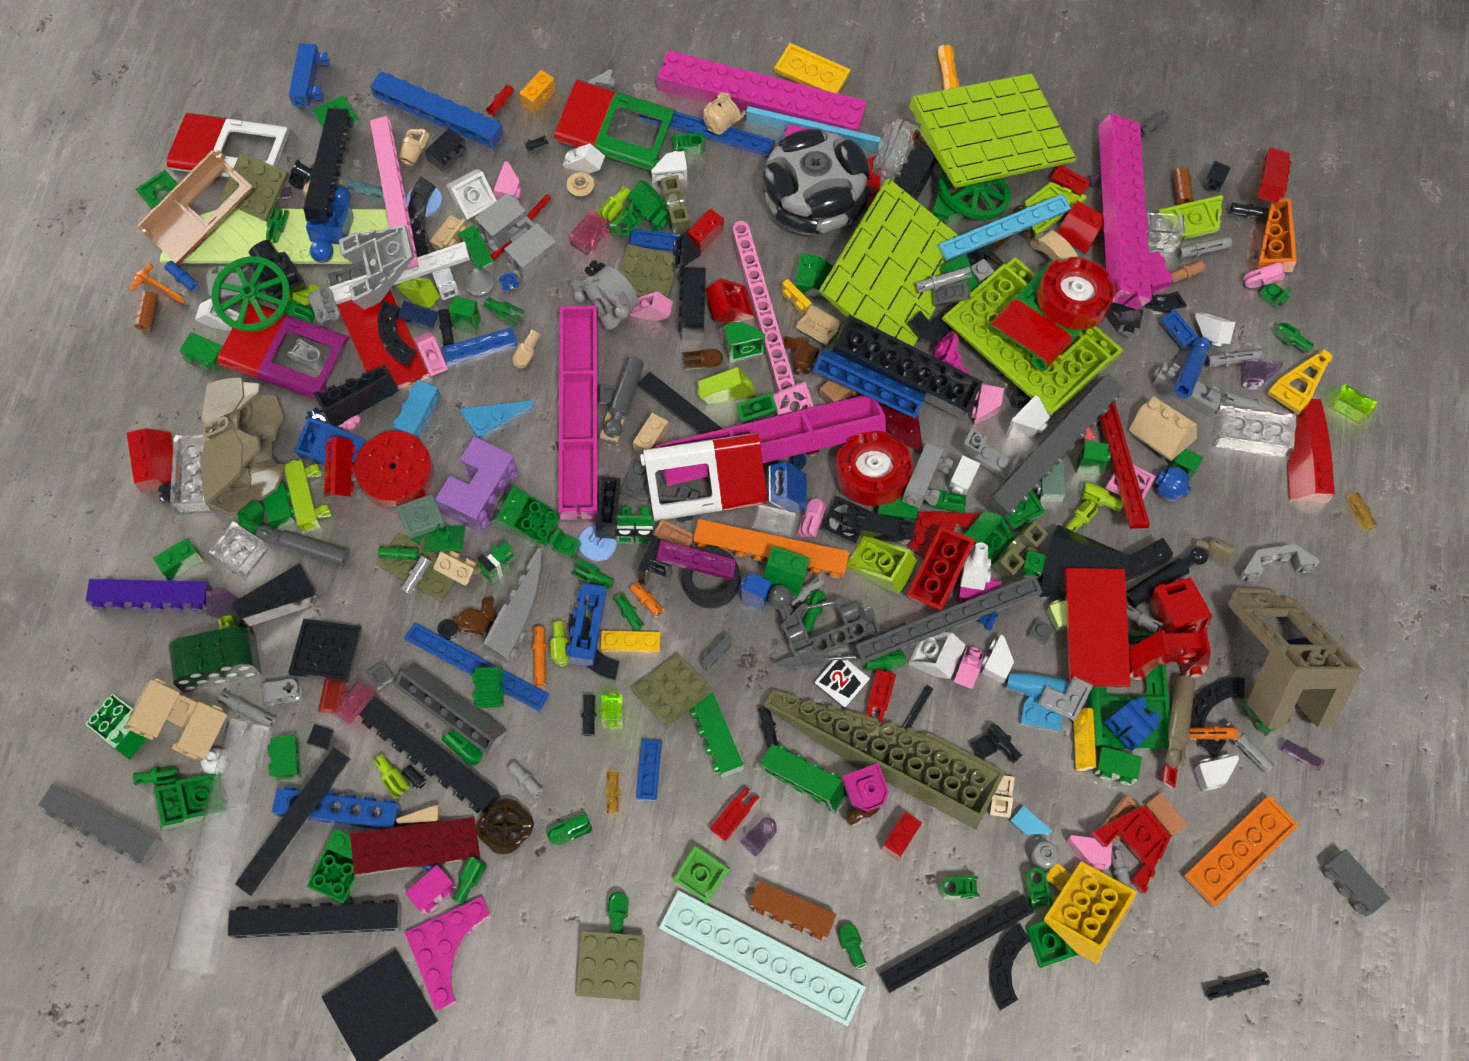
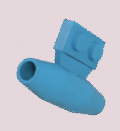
(1033, 687)

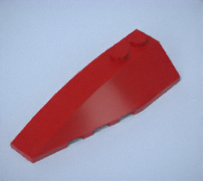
(1311, 459)

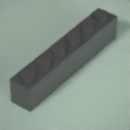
(450, 708)
(99, 823)

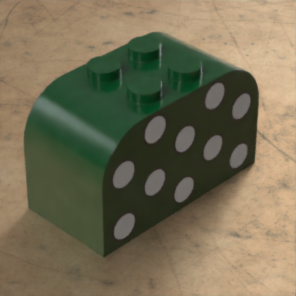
(213, 658)

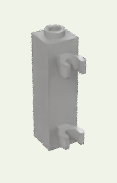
(1202, 399)
(918, 486)

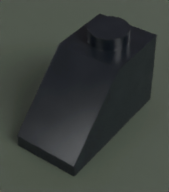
(1125, 319)

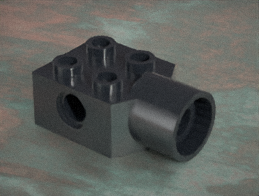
(267, 250)

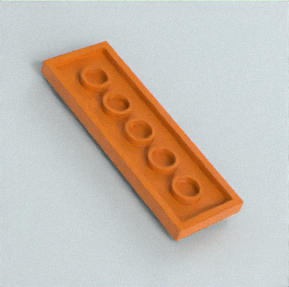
(1241, 851)

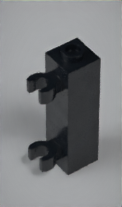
(877, 526)

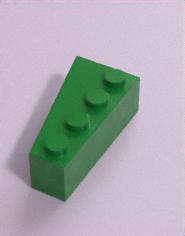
(804, 777)

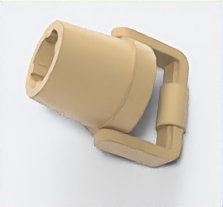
(411, 148)

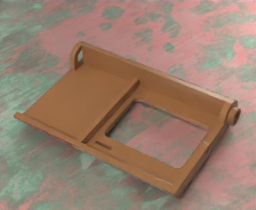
(175, 224)

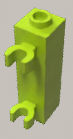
(302, 496)

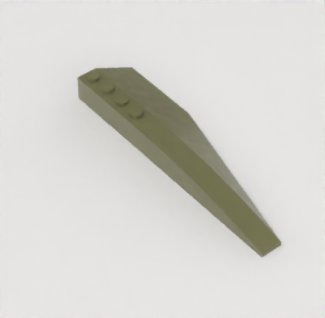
(916, 763)

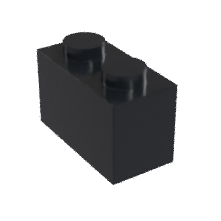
(446, 150)

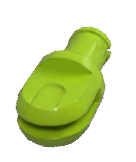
(1083, 515)

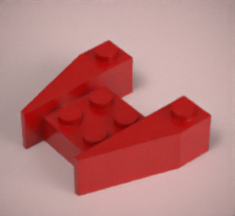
(1187, 649)

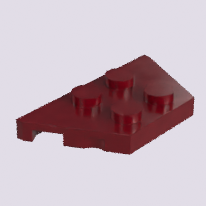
(903, 428)

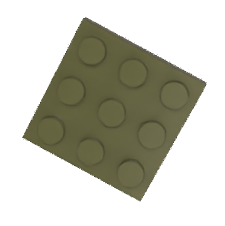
(267, 184)
(648, 270)
(671, 690)
(610, 965)

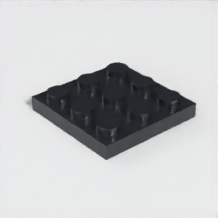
(325, 650)

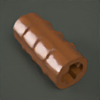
(1183, 185)
(146, 311)

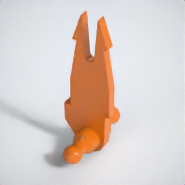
(143, 277)

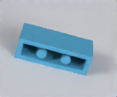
(417, 408)

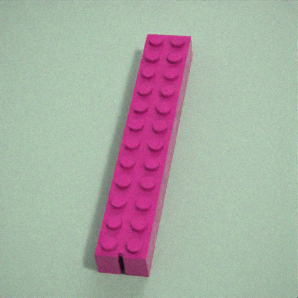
(705, 79)
(1124, 210)
(578, 413)
(792, 433)

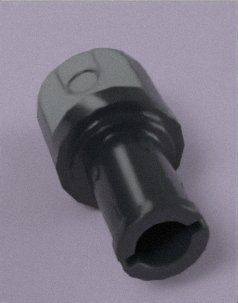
(1003, 742)

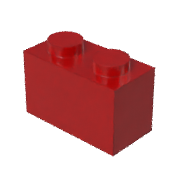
(706, 229)
(901, 836)

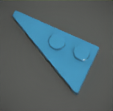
(489, 418)

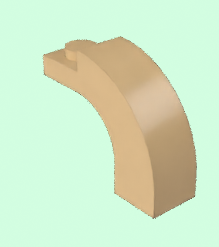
(1053, 245)

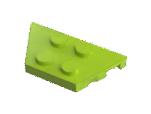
(1046, 193)
(1200, 216)

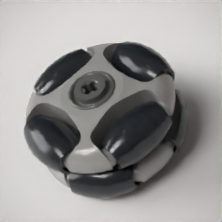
(816, 182)

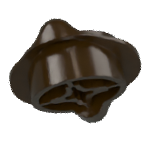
(505, 806)

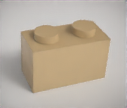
(650, 434)

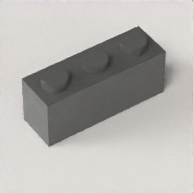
(1355, 883)

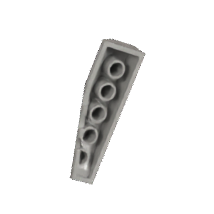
(513, 619)

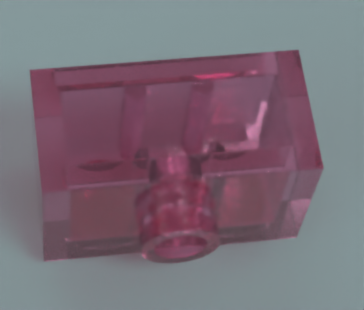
(589, 233)
(352, 703)

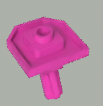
(947, 351)
(866, 788)

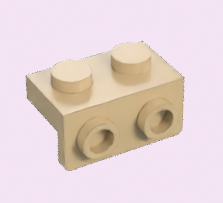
(819, 325)
(456, 566)

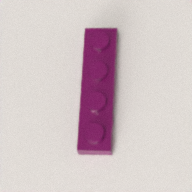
(696, 560)

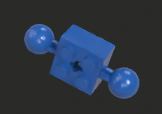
(330, 232)

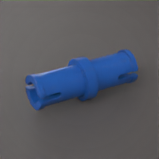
(181, 276)

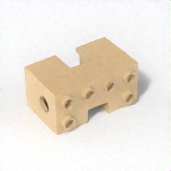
(197, 720)

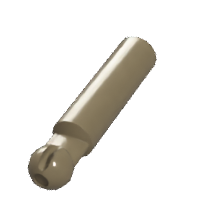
(1180, 721)

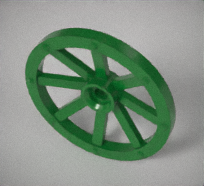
(976, 190)
(251, 297)

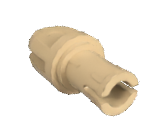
(525, 351)

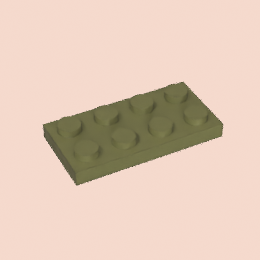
(433, 584)

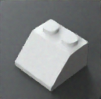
(471, 193)
(938, 655)

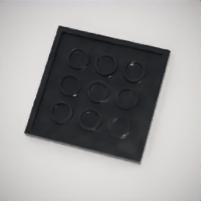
(379, 1009)

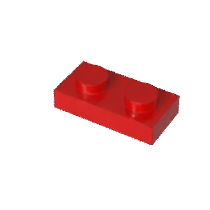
(1068, 179)

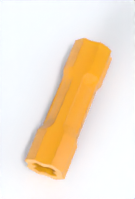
(946, 58)

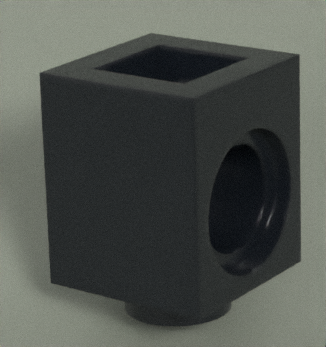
(1216, 176)

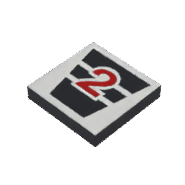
(842, 682)

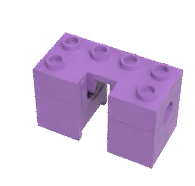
(491, 474)

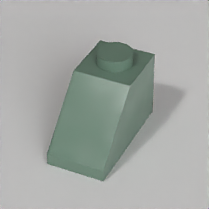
(1053, 486)

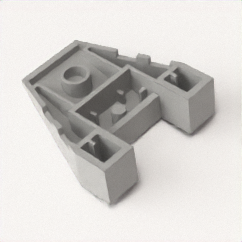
(385, 259)

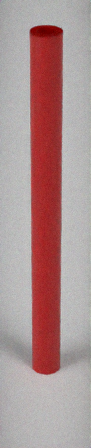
(531, 215)

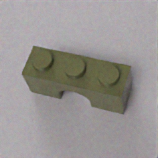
(676, 209)
(1012, 556)

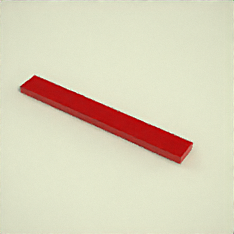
(1123, 469)

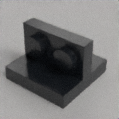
(650, 565)

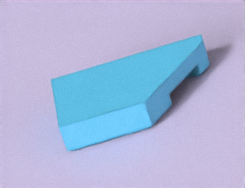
(1029, 824)

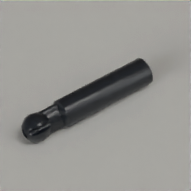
(1168, 574)

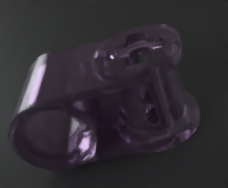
(757, 839)

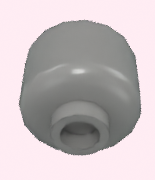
(1045, 855)

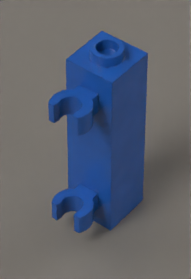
(304, 75)

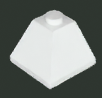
(1029, 420)

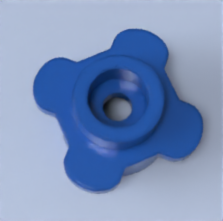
(509, 277)

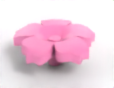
(350, 423)

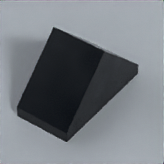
(684, 252)

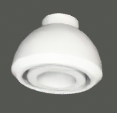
(209, 764)

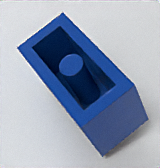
(755, 591)

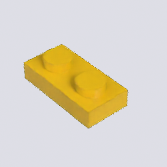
(791, 293)

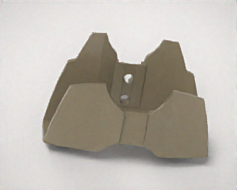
(238, 444)

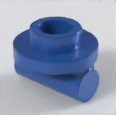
(989, 620)

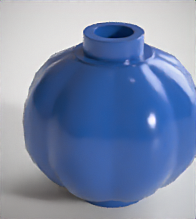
(1172, 484)

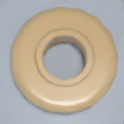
(580, 190)

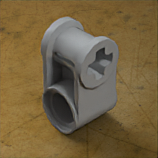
(323, 304)
(304, 353)
(278, 692)

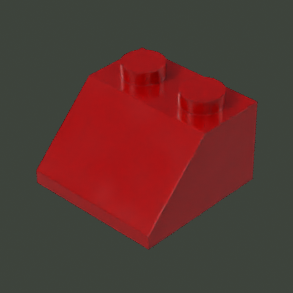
(1081, 227)
(729, 301)

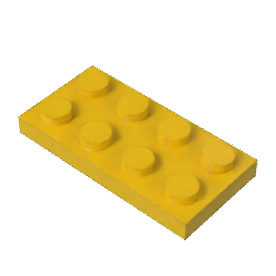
(811, 69)

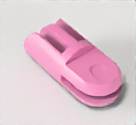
(1264, 275)
(812, 518)

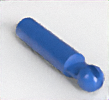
(1192, 367)

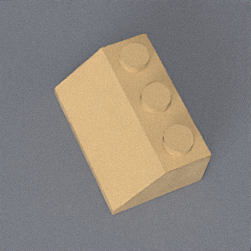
(1163, 428)

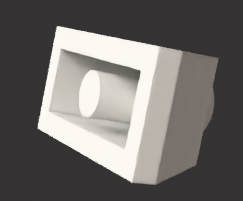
(670, 165)
(208, 316)
(1215, 328)
(964, 476)

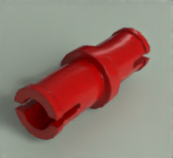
(500, 100)

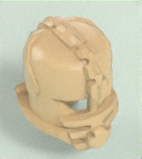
(721, 118)

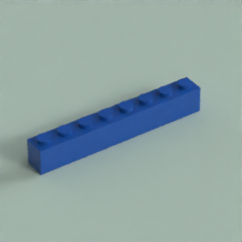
(437, 109)

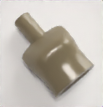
(1216, 549)

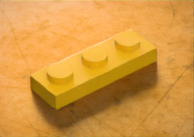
(630, 641)
(1084, 740)

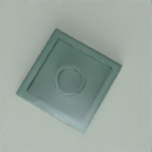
(420, 516)

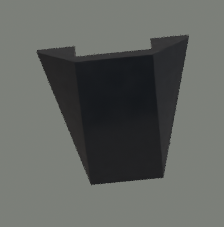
(1075, 550)

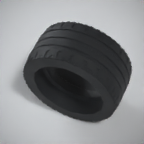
(709, 600)

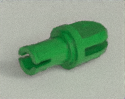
(1292, 336)
(814, 597)
(889, 662)
(157, 776)
(617, 911)
(852, 944)

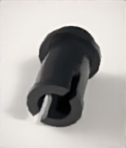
(536, 144)
(414, 777)

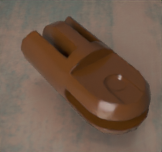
(702, 359)

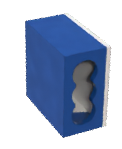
(787, 487)

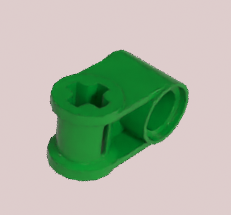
(691, 143)
(627, 219)
(251, 516)
(964, 888)
(1038, 890)

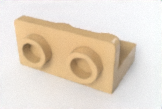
(448, 233)

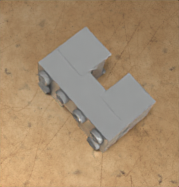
(531, 245)

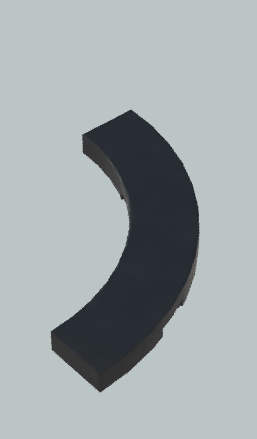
(417, 208)

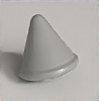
(478, 282)

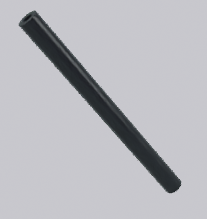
(915, 712)

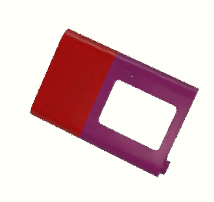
(254, 352)

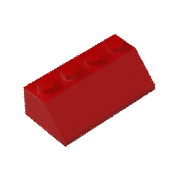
(940, 569)

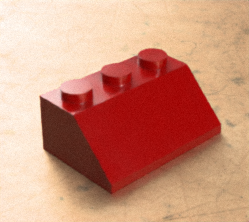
(150, 457)
(338, 467)

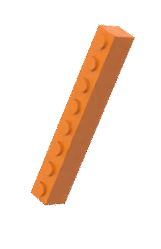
(759, 545)

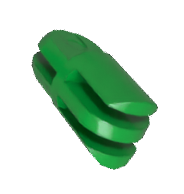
(276, 224)

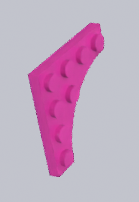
(437, 944)

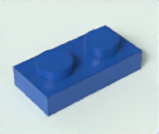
(1178, 329)

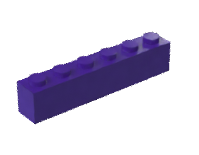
(147, 594)

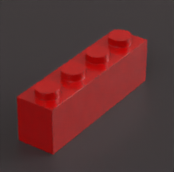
(1274, 175)

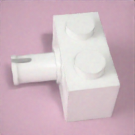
(975, 571)

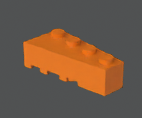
(1278, 237)

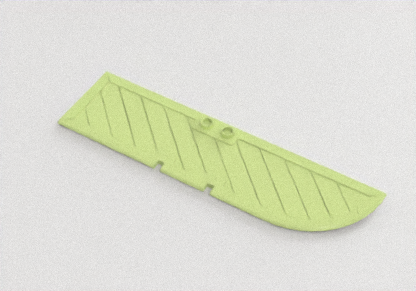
(242, 231)

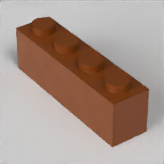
(793, 911)

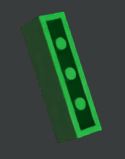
(717, 736)

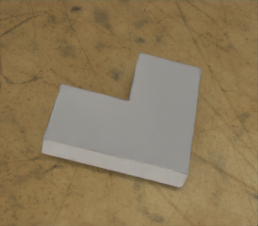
(1068, 703)

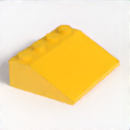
(1090, 911)

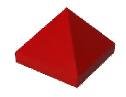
(1168, 775)

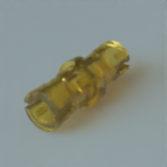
(1362, 511)
(612, 792)

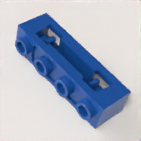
(590, 594)

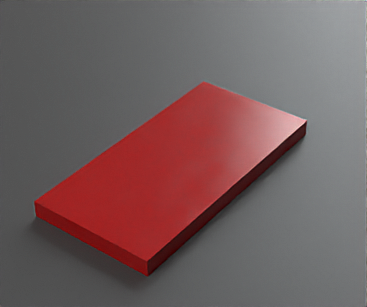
(364, 333)
(1097, 626)

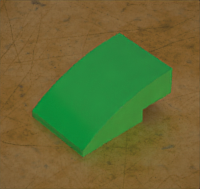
(182, 802)

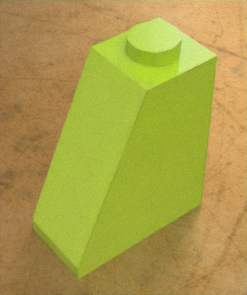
(726, 387)

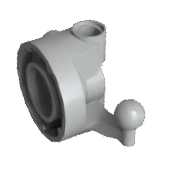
(610, 294)

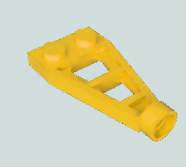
(1291, 397)

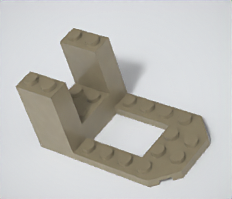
(1306, 675)

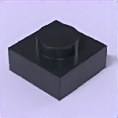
(983, 747)

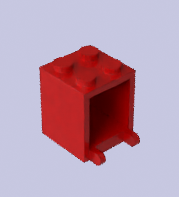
(1180, 607)

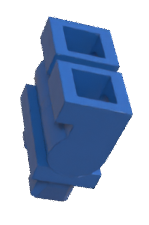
(1136, 721)

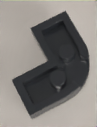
(926, 330)

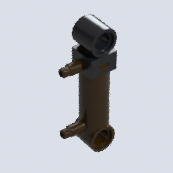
(988, 251)

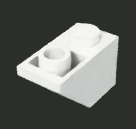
(584, 159)
(1000, 661)
(1215, 773)

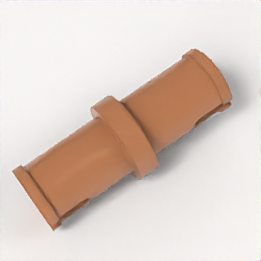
(1187, 271)

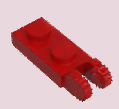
(881, 693)
(733, 816)

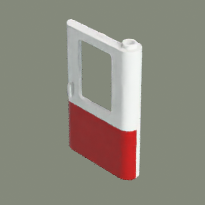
(202, 133)
(733, 468)

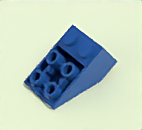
(313, 440)

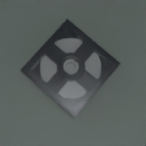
(832, 521)

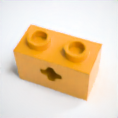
(537, 91)

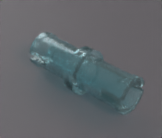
(365, 188)

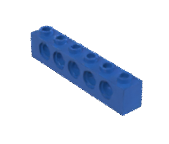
(869, 383)
(390, 810)

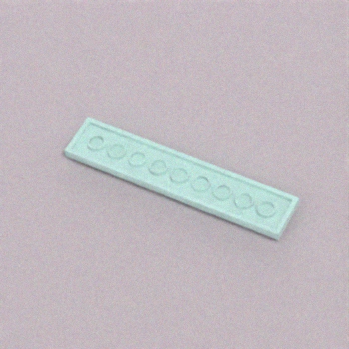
(762, 958)

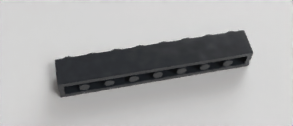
(328, 165)
(429, 755)
(314, 919)

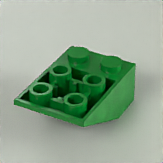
(525, 516)
(109, 724)
(335, 869)

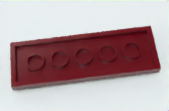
(414, 846)

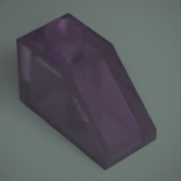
(1258, 372)
(219, 602)

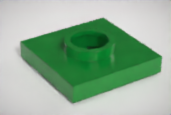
(150, 189)

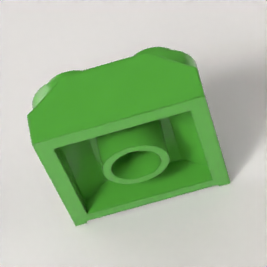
(702, 873)

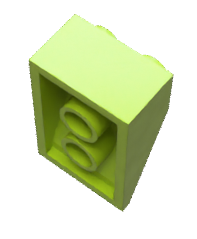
(882, 563)

